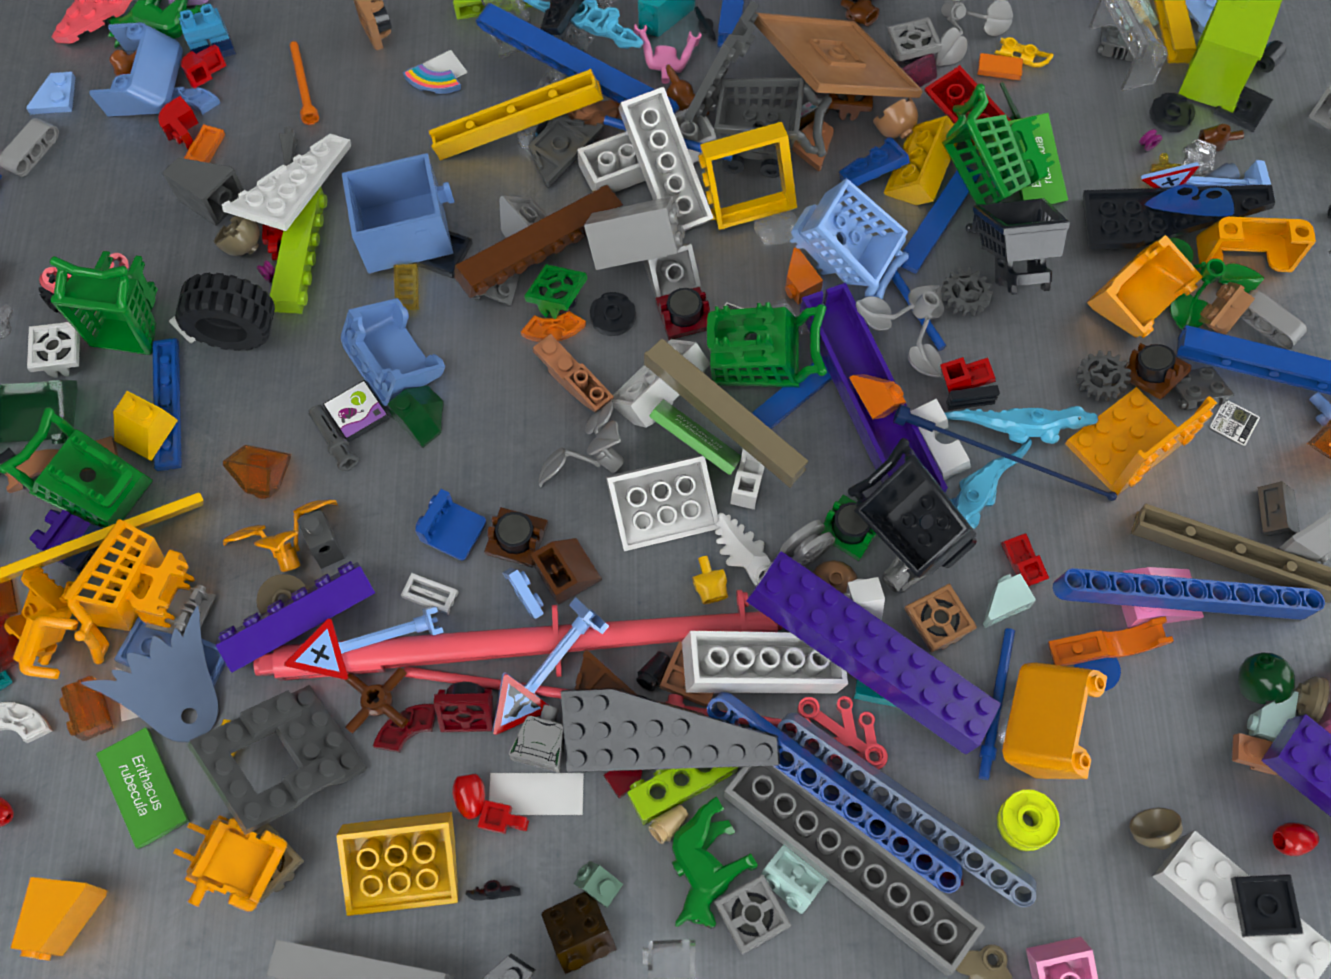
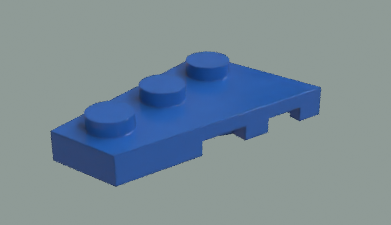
(878, 162)

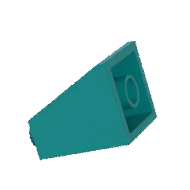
(662, 14)

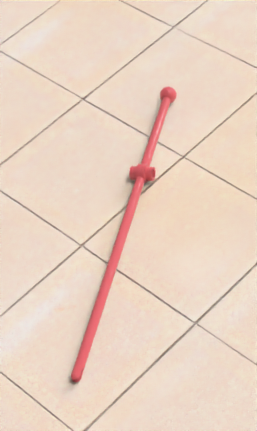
(547, 691)

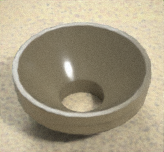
(1313, 697)
(1156, 823)

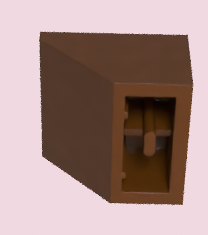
(565, 568)

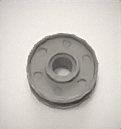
(808, 544)

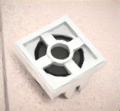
(56, 346)

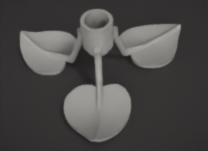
(954, 45)
(926, 304)
(600, 446)

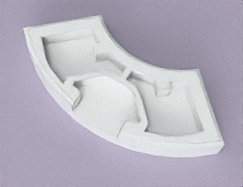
(23, 720)

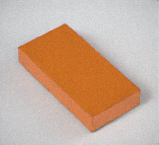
(1000, 66)
(205, 144)

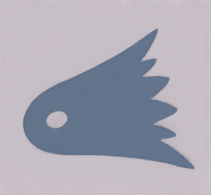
(167, 685)

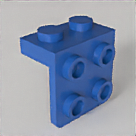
(449, 526)

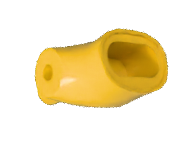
(710, 584)

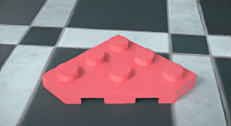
(85, 16)

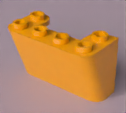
(1282, 240)

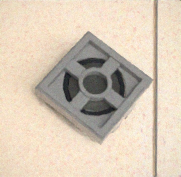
(913, 40)
(752, 914)

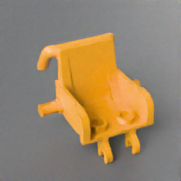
(40, 623)
(233, 863)

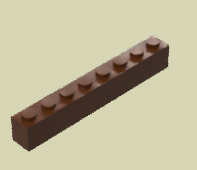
(532, 243)

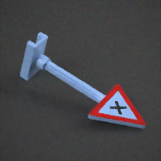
(1172, 177)
(323, 652)

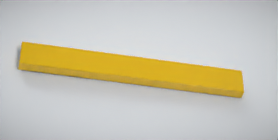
(96, 538)

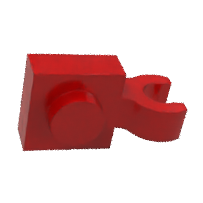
(272, 237)
(498, 816)

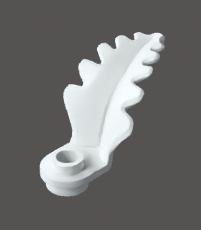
(741, 548)

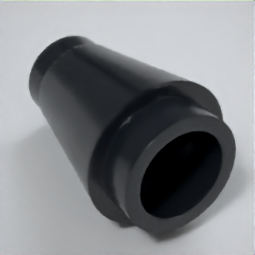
(653, 671)

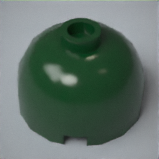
(1266, 678)

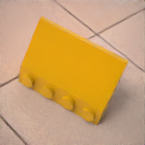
(398, 863)

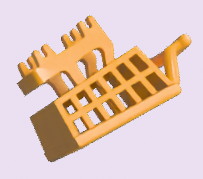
(151, 571)

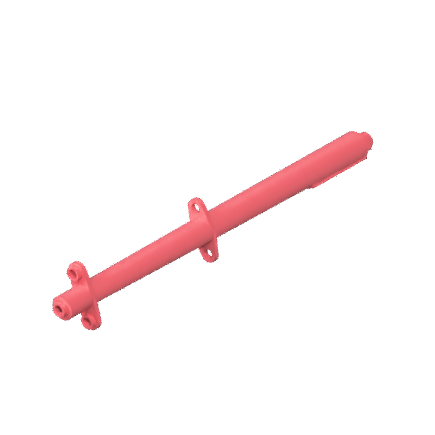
(517, 642)

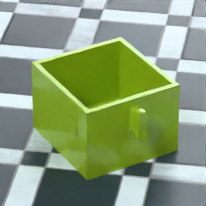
(1229, 51)

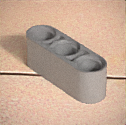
(28, 147)
(1273, 321)

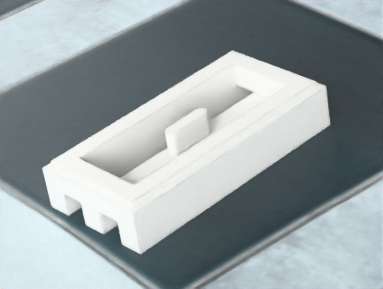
(427, 603)

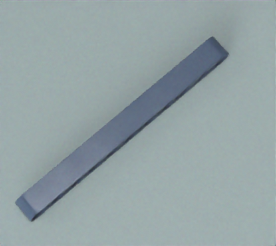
(920, 811)

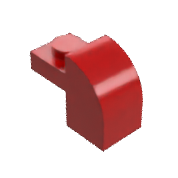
(176, 119)
(965, 376)

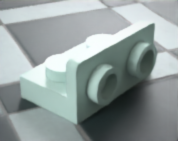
(793, 879)

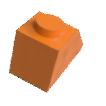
(801, 278)
(878, 394)

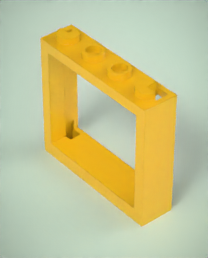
(757, 207)

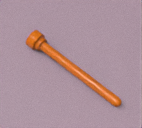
(308, 113)

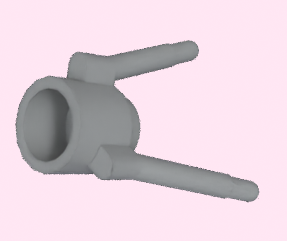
(898, 577)

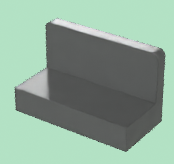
(1278, 509)

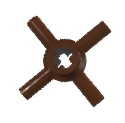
(383, 706)

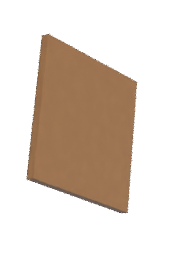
(836, 56)

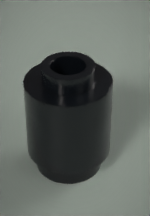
(1272, 55)

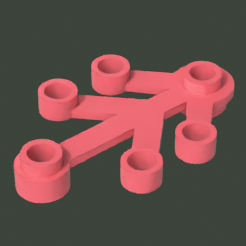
(847, 735)

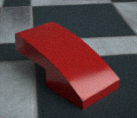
(1024, 559)

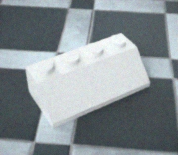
(646, 390)

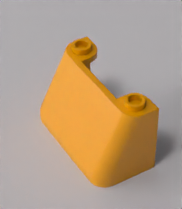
(1145, 287)
(1048, 720)

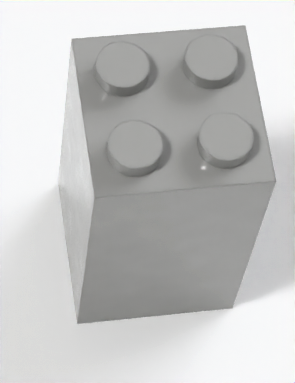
(634, 233)

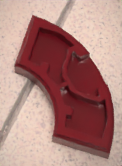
(392, 737)

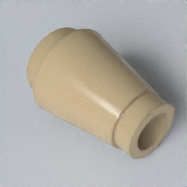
(668, 824)

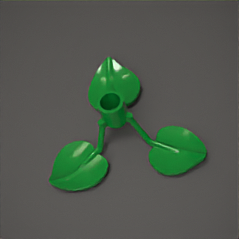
(1187, 309)

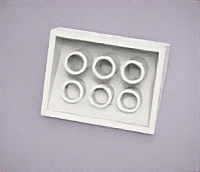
(663, 502)

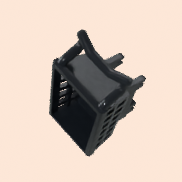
(1020, 233)
(900, 504)

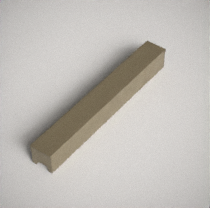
(725, 412)
(1231, 550)

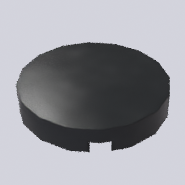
(1172, 112)
(612, 314)

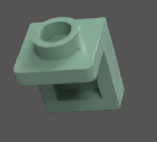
(597, 883)

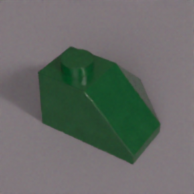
(418, 413)

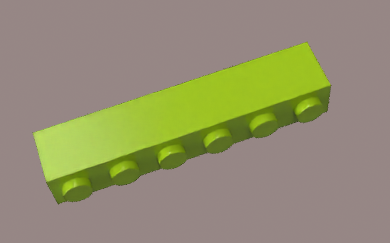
(297, 257)

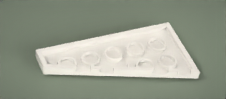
(289, 188)

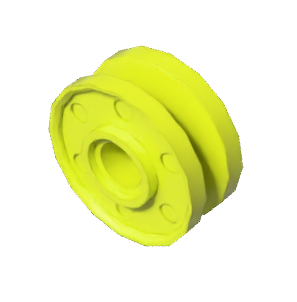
(1039, 808)

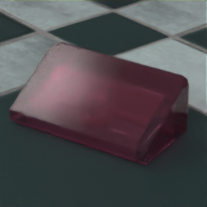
(922, 70)

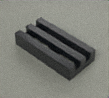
(972, 397)

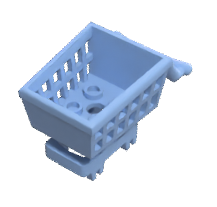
(845, 245)

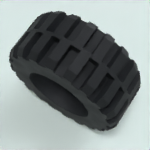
(225, 311)

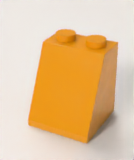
(54, 916)

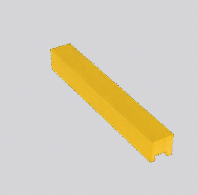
(1176, 30)
(516, 114)

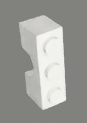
(949, 458)
(747, 481)

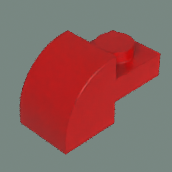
(201, 65)

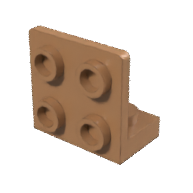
(1226, 308)

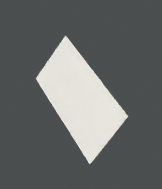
(538, 792)

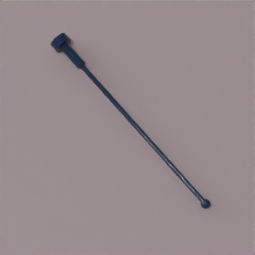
(902, 415)

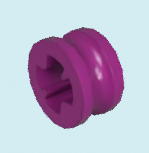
(1150, 140)
(267, 271)

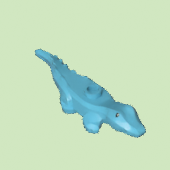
(598, 22)
(1028, 422)
(980, 487)

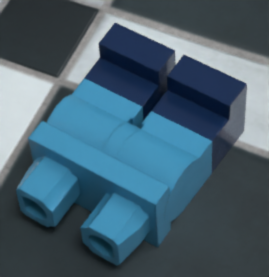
(203, 26)

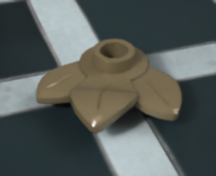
(977, 966)

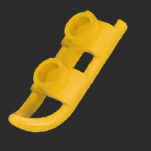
(1028, 52)

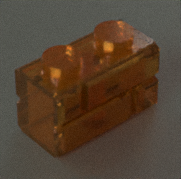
(86, 710)

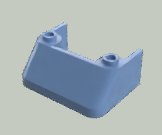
(152, 73)

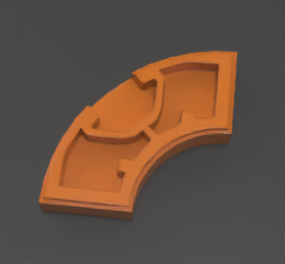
(561, 328)

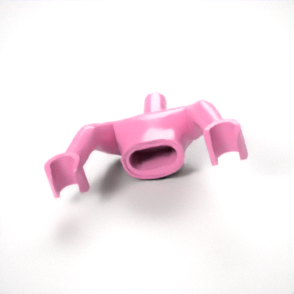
(666, 54)

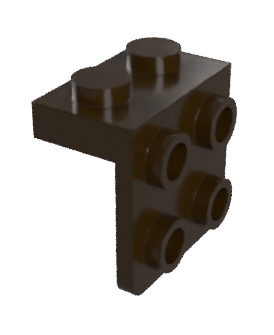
(578, 932)

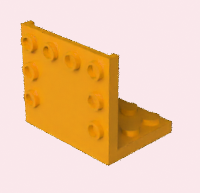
(1133, 439)

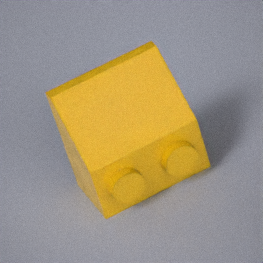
(141, 425)

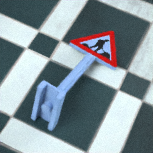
(519, 700)

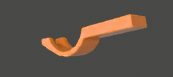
(1109, 644)

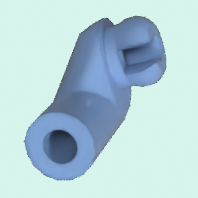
(1323, 406)

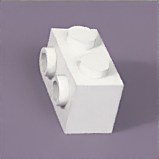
(867, 594)

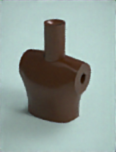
(861, 11)
(1220, 135)

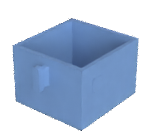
(398, 212)

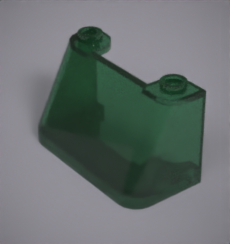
(24, 405)

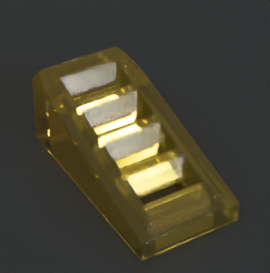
(402, 270)

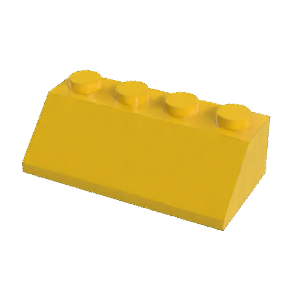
(929, 160)

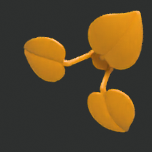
(284, 552)

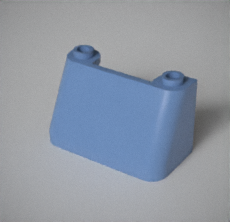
(386, 351)

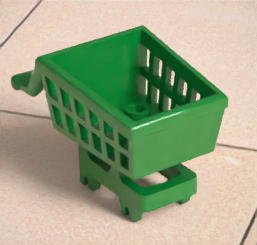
(998, 148)
(118, 296)
(775, 345)
(98, 502)

